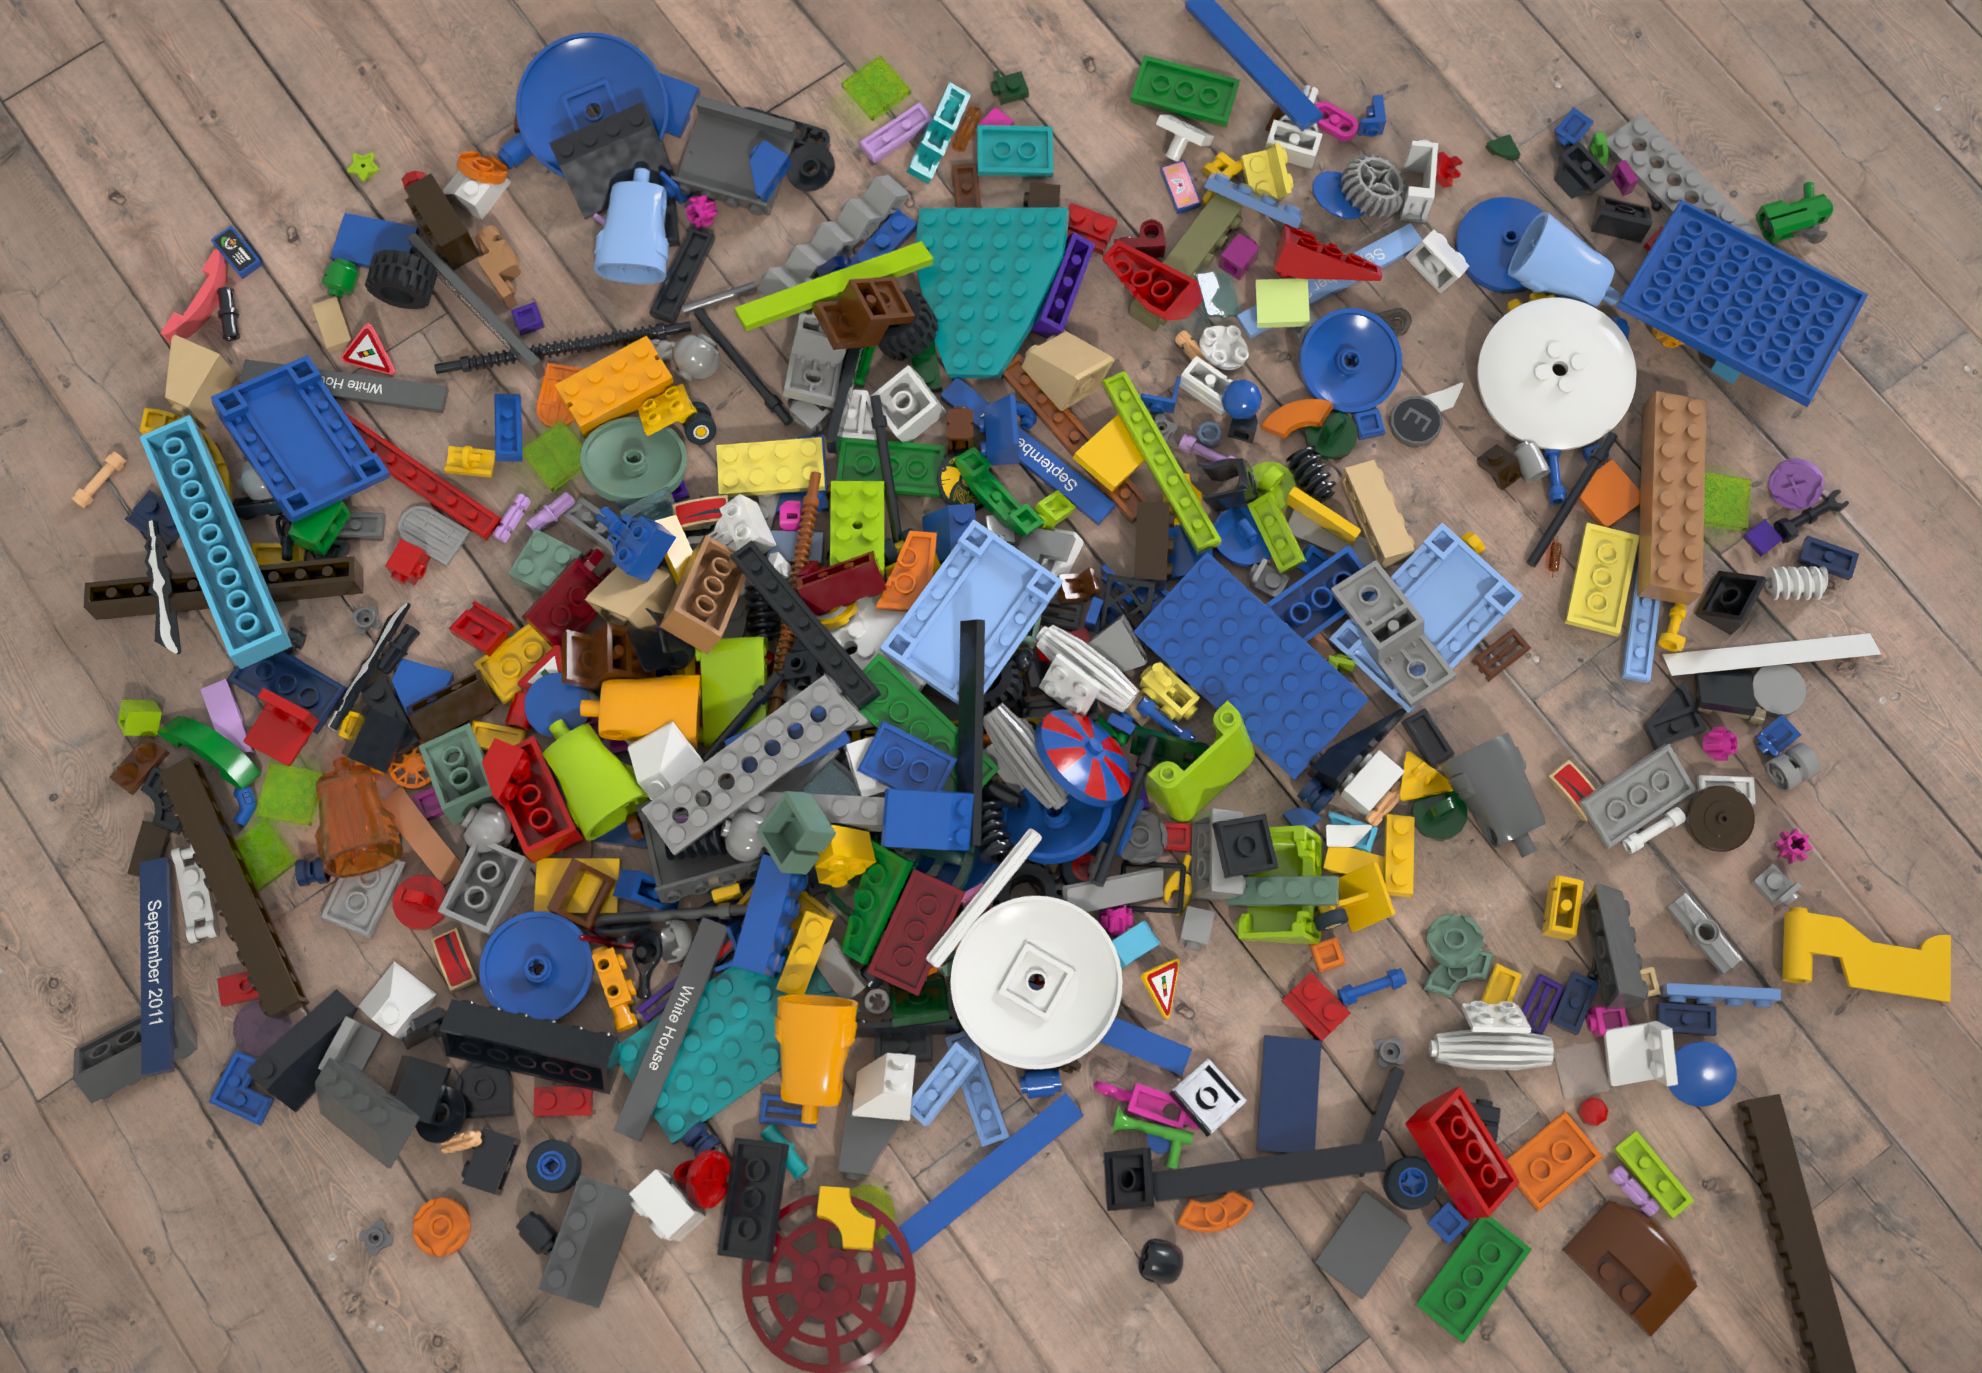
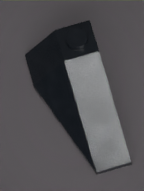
(1345, 757)
(292, 1062)

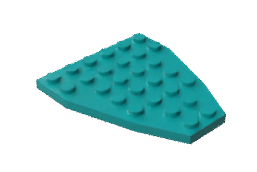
(988, 280)

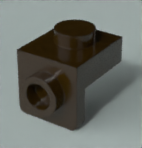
(1500, 465)

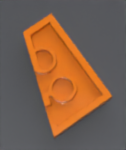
(910, 573)

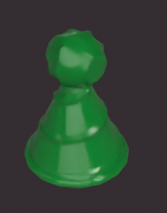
(1121, 737)

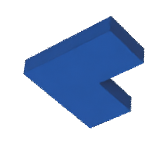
(235, 1091)

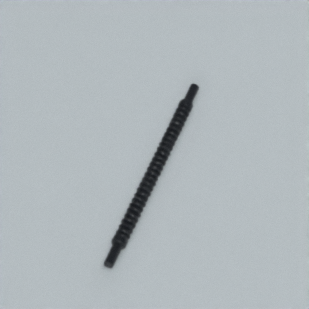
(659, 331)

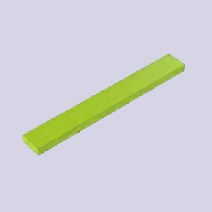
(830, 286)
(1161, 462)

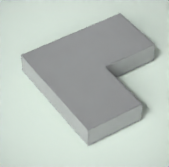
(1047, 545)

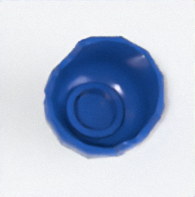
(1241, 399)

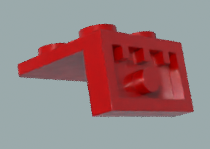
(280, 728)

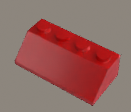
(1462, 1154)

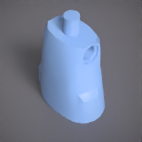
(633, 237)
(1561, 264)

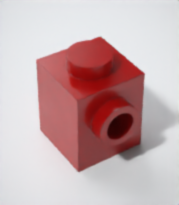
(407, 563)

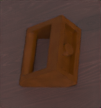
(567, 888)

